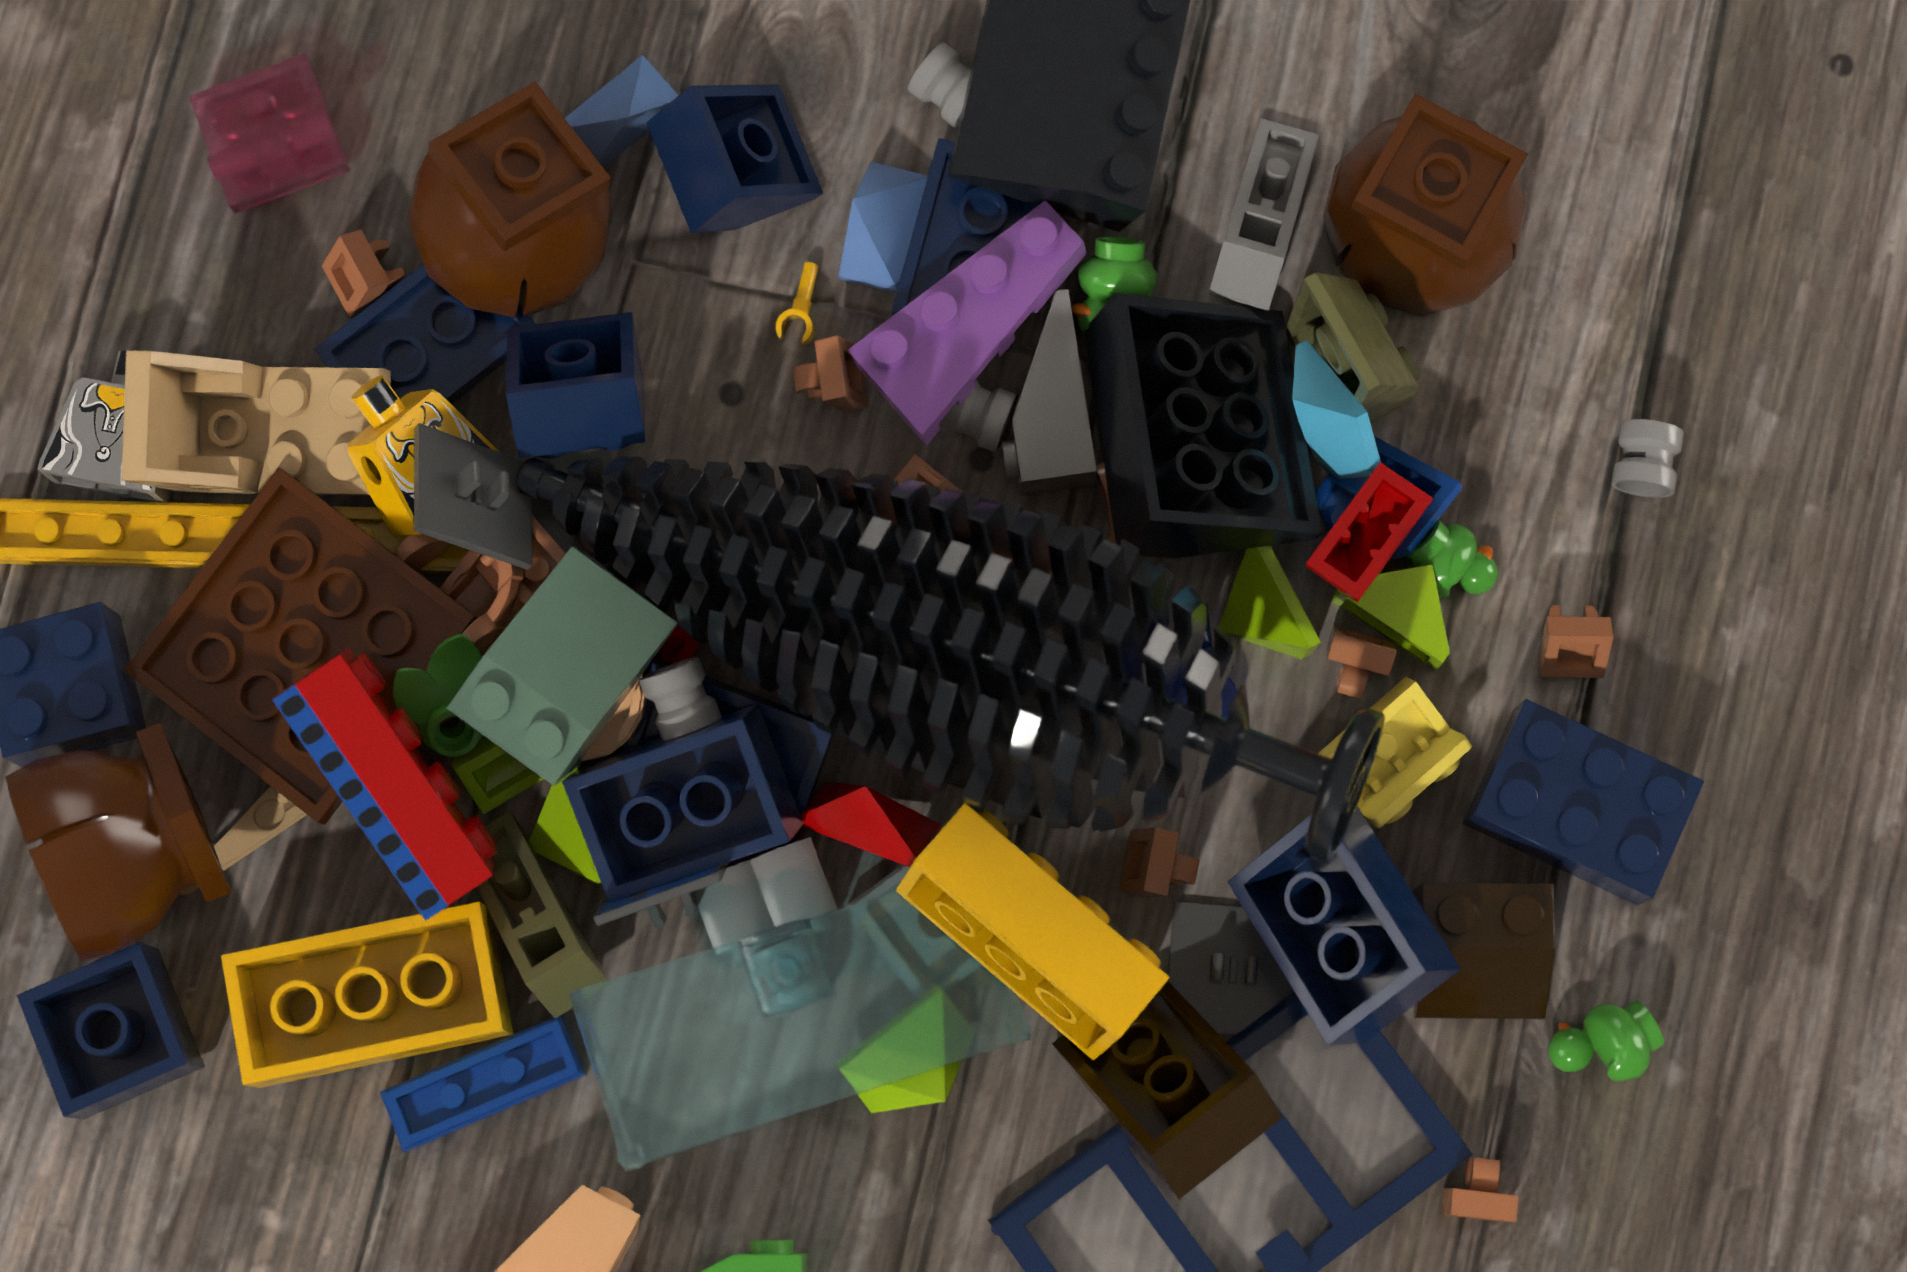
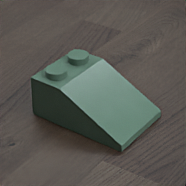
(563, 666)

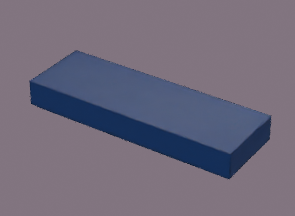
(482, 1083)

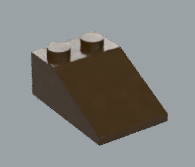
(1176, 1091)

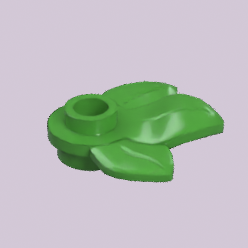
(429, 693)

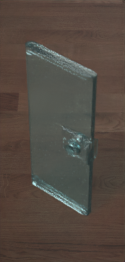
(786, 1025)

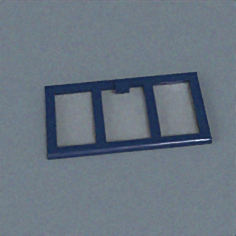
(1338, 1164)

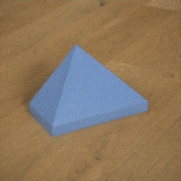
(620, 109)
(881, 226)

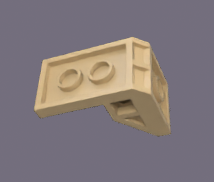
(234, 423)

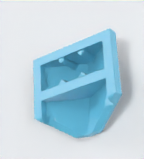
(1332, 418)

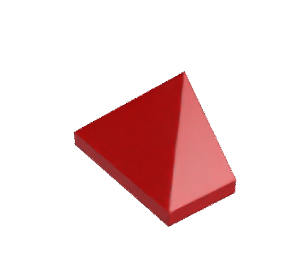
(1369, 532)
(869, 822)

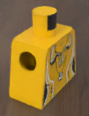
(386, 447)

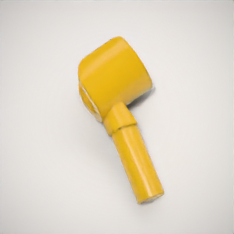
(801, 304)

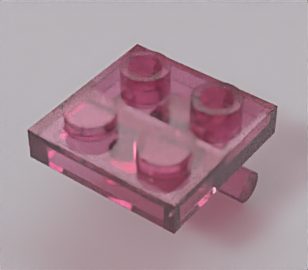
(269, 133)

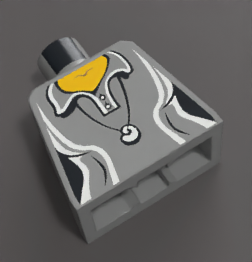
(89, 440)

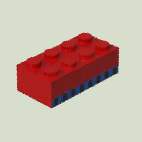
(387, 782)

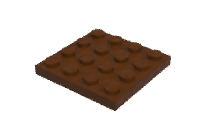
(272, 607)

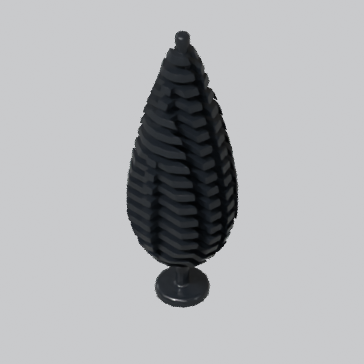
(950, 635)

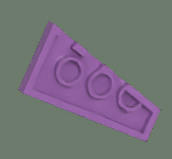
(949, 334)

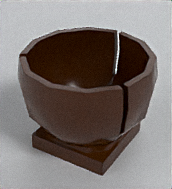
(510, 203)
(1426, 210)
(114, 840)

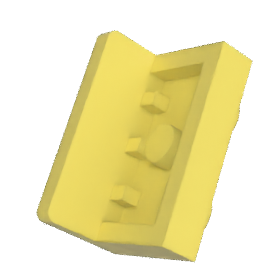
(1411, 754)

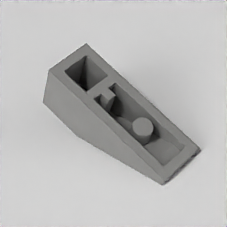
(1264, 214)
(1051, 422)

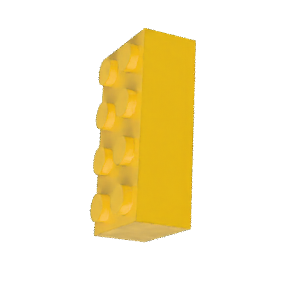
(1032, 931)
(366, 995)

